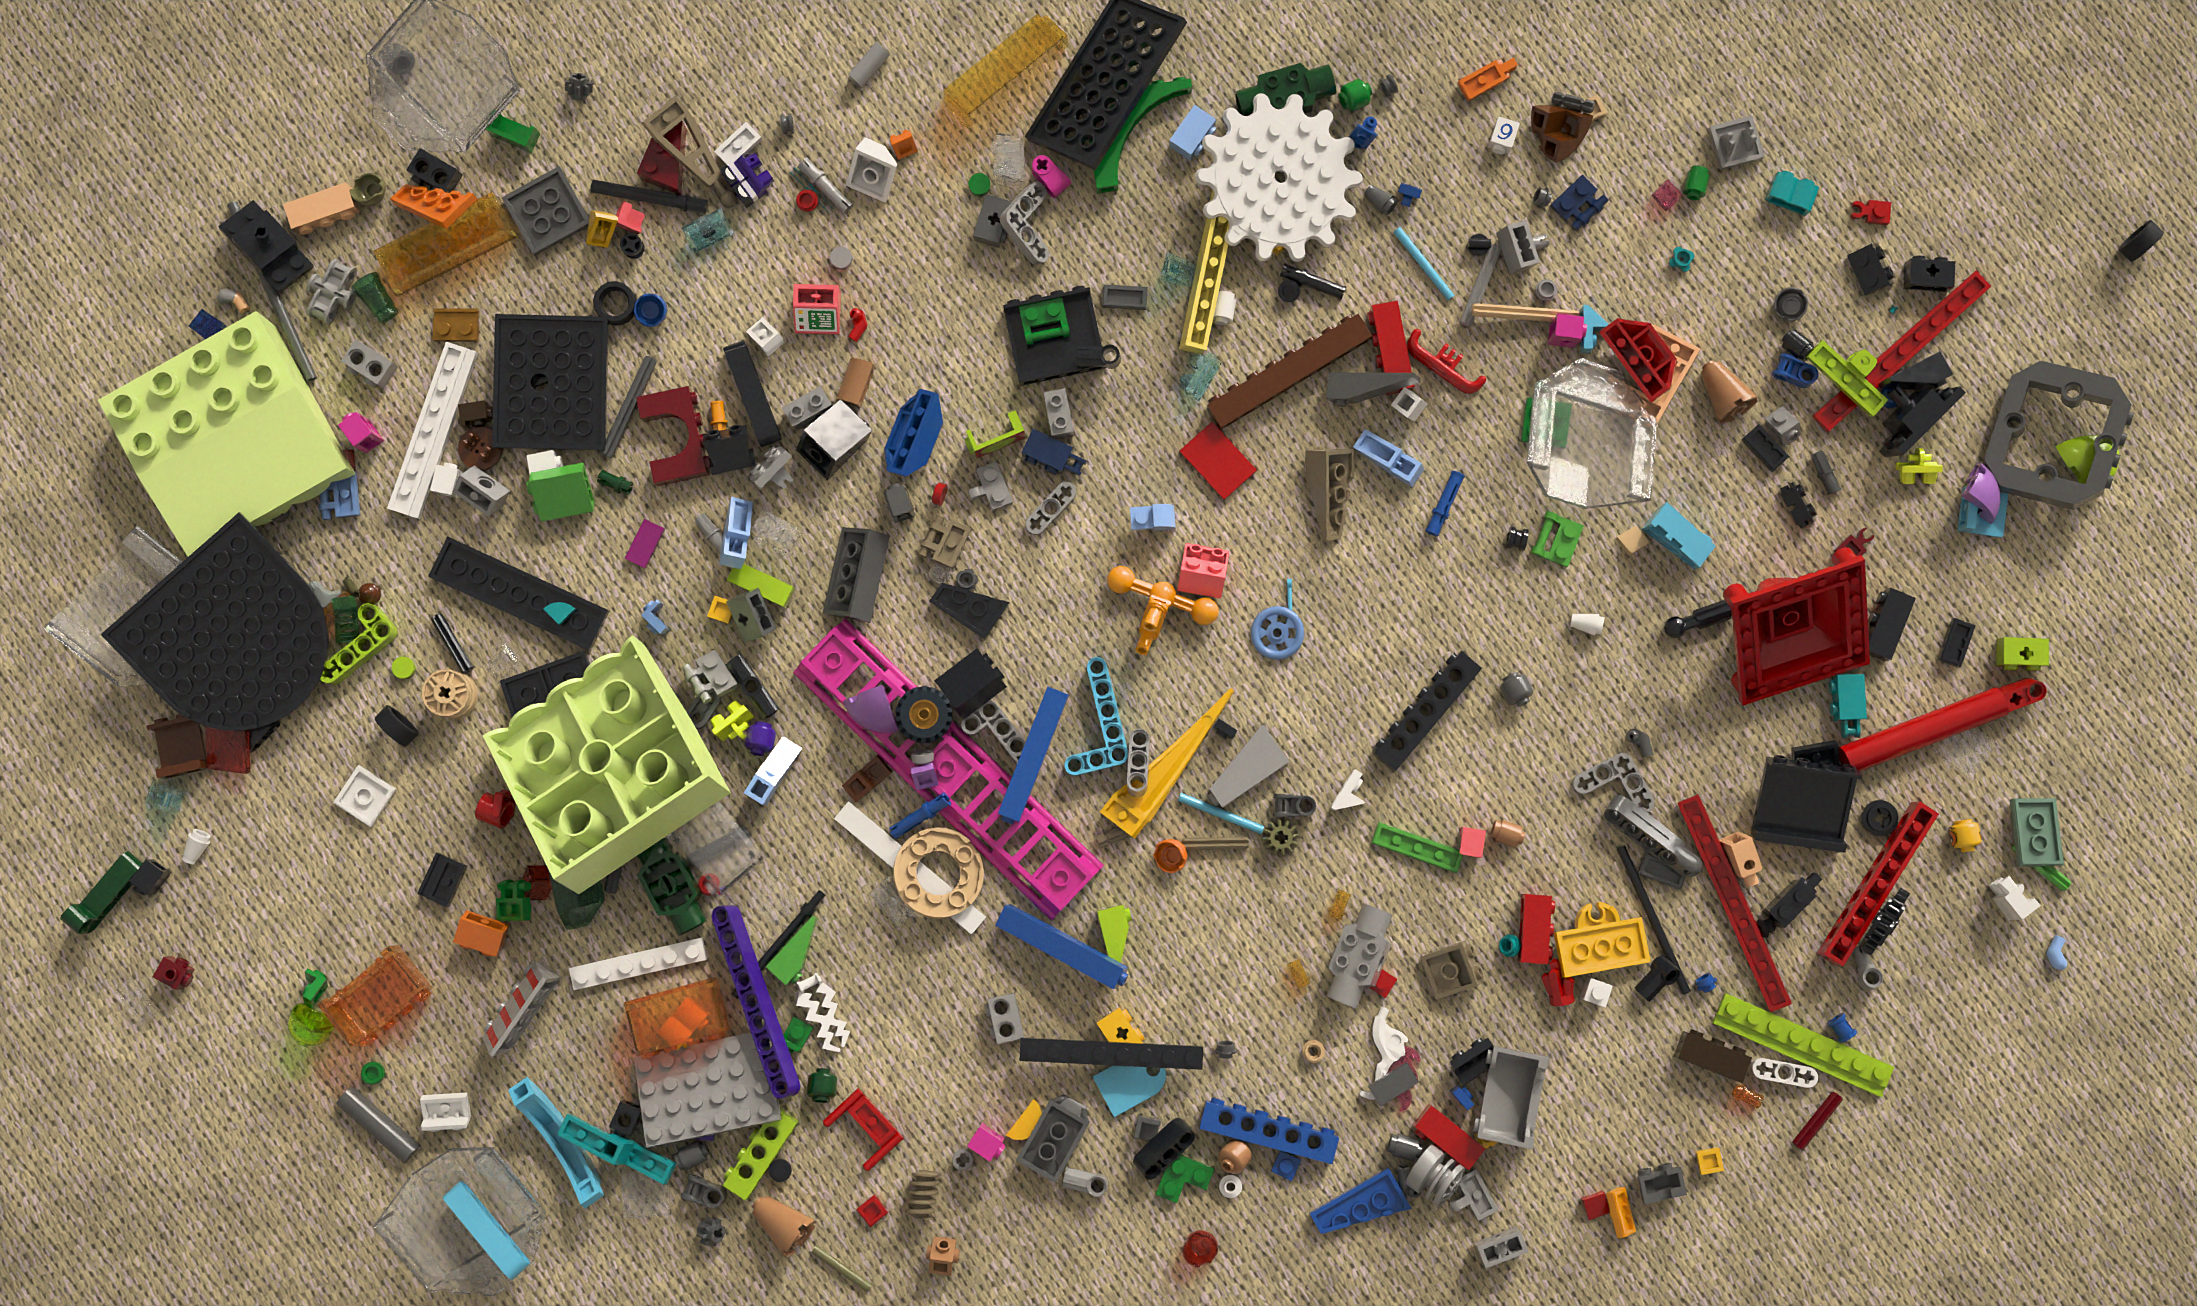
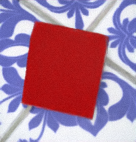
(1595, 1205)

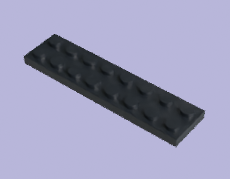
(516, 592)

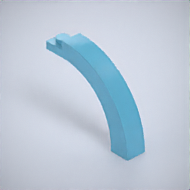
(548, 1120)

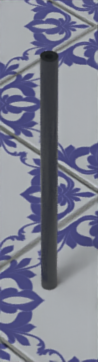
(1650, 912)

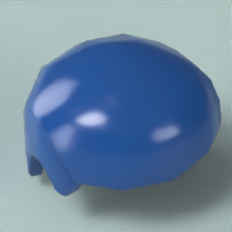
(650, 310)

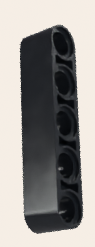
(752, 393)

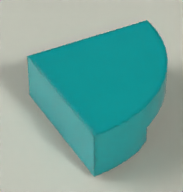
(560, 611)

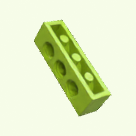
(744, 1186)

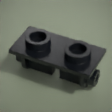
(1796, 496)

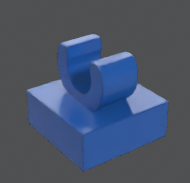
(1409, 192)

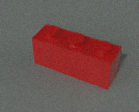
(1536, 929)
(1448, 1137)

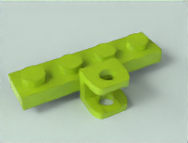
(1849, 375)

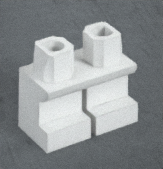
(2011, 900)

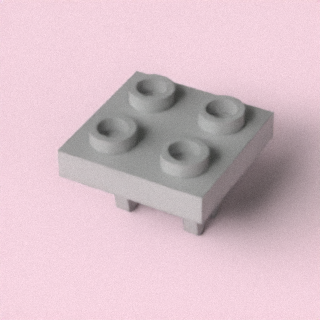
(1736, 142)
(771, 468)

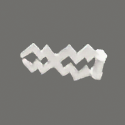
(826, 1021)

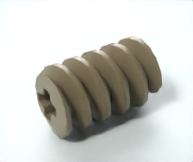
(923, 1194)

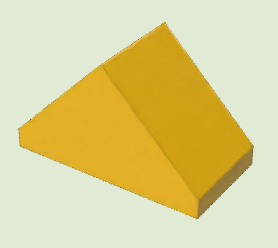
(600, 228)

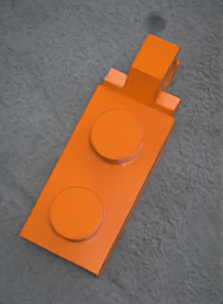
(1486, 78)

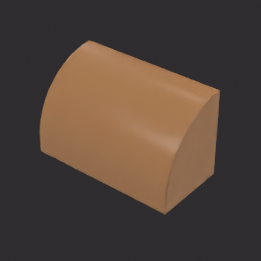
(855, 382)

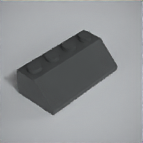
(856, 574)

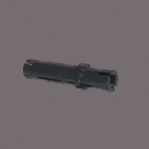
(1312, 281)

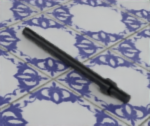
(807, 910)

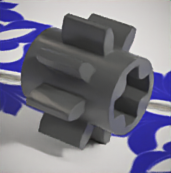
(578, 86)
(710, 1231)

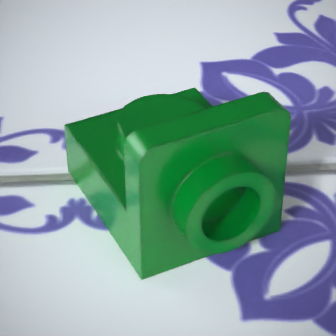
(314, 991)
(797, 1034)

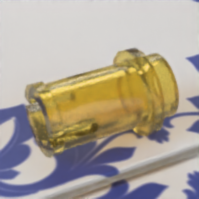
(1339, 904)
(1298, 973)

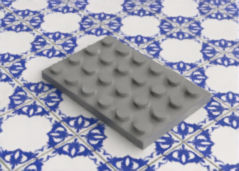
(704, 1091)

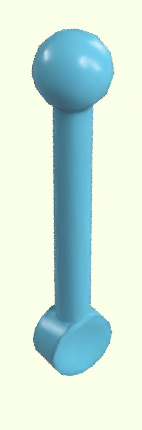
(1289, 594)

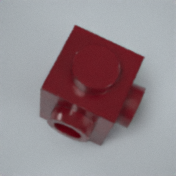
(174, 972)

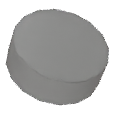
(841, 258)
(922, 756)

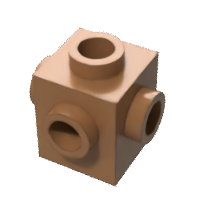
(942, 1255)

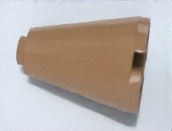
(1726, 392)
(783, 1224)

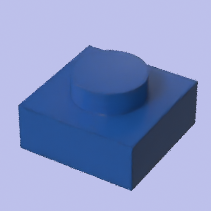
(1463, 1096)
(1285, 1165)

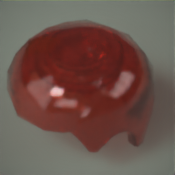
(1200, 1248)

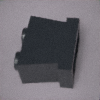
(728, 449)

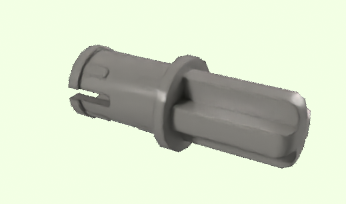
(712, 533)

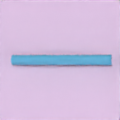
(1424, 264)
(1223, 814)

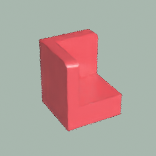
(629, 218)
(1472, 842)

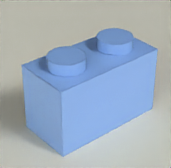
(1190, 133)

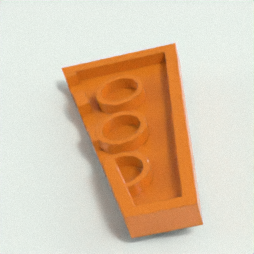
(433, 205)

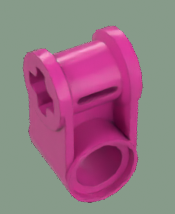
(1052, 178)

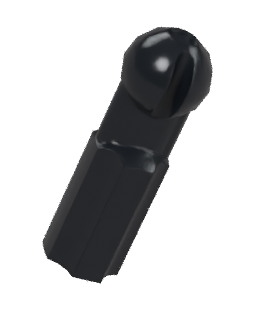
(1700, 618)

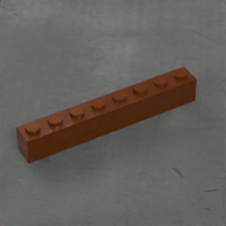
(1289, 371)

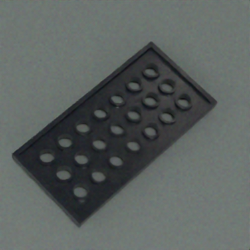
(1108, 92)

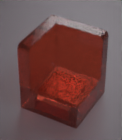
(540, 882)

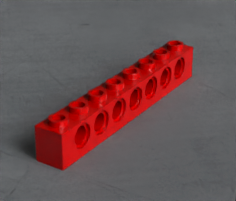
(1877, 883)

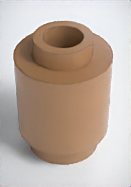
(1507, 833)

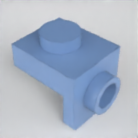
(655, 623)

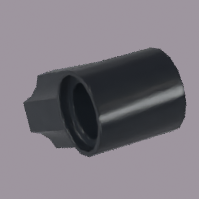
(1095, 356)
(1662, 973)

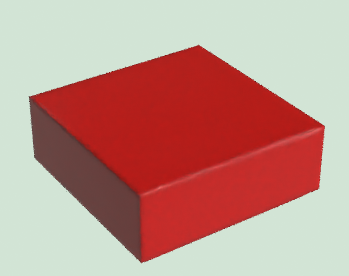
(872, 1210)

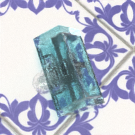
(707, 230)

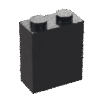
(971, 683)

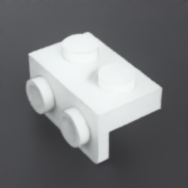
(445, 1111)

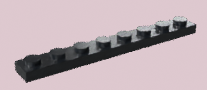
(1111, 1053)

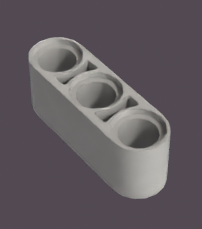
(1138, 752)

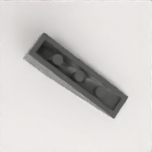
(1356, 387)

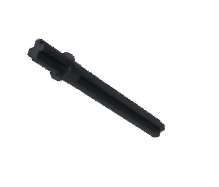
(649, 196)

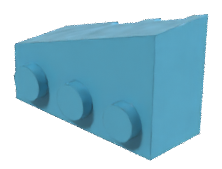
(1679, 536)

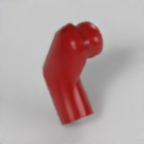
(859, 323)

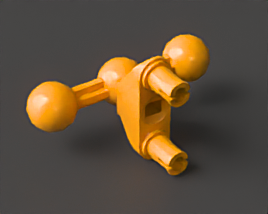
(1161, 598)

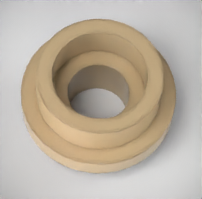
(1320, 1054)

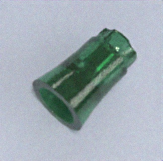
(375, 297)

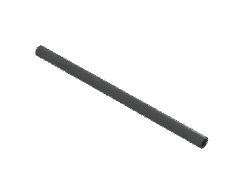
(284, 319)

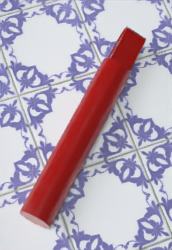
(1940, 724)

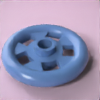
(1258, 632)

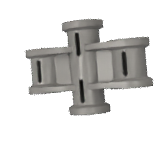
(328, 298)

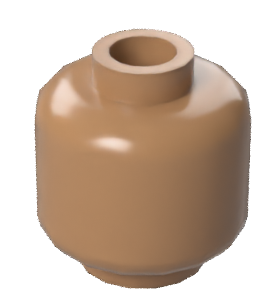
(1234, 1156)

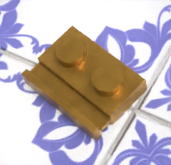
(456, 325)

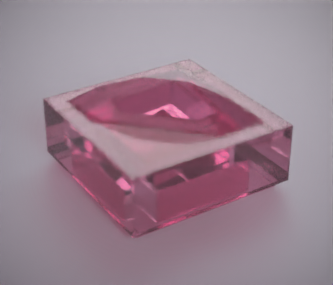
(1666, 195)

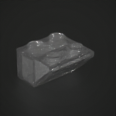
(1010, 163)

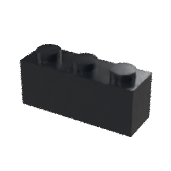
(1888, 622)

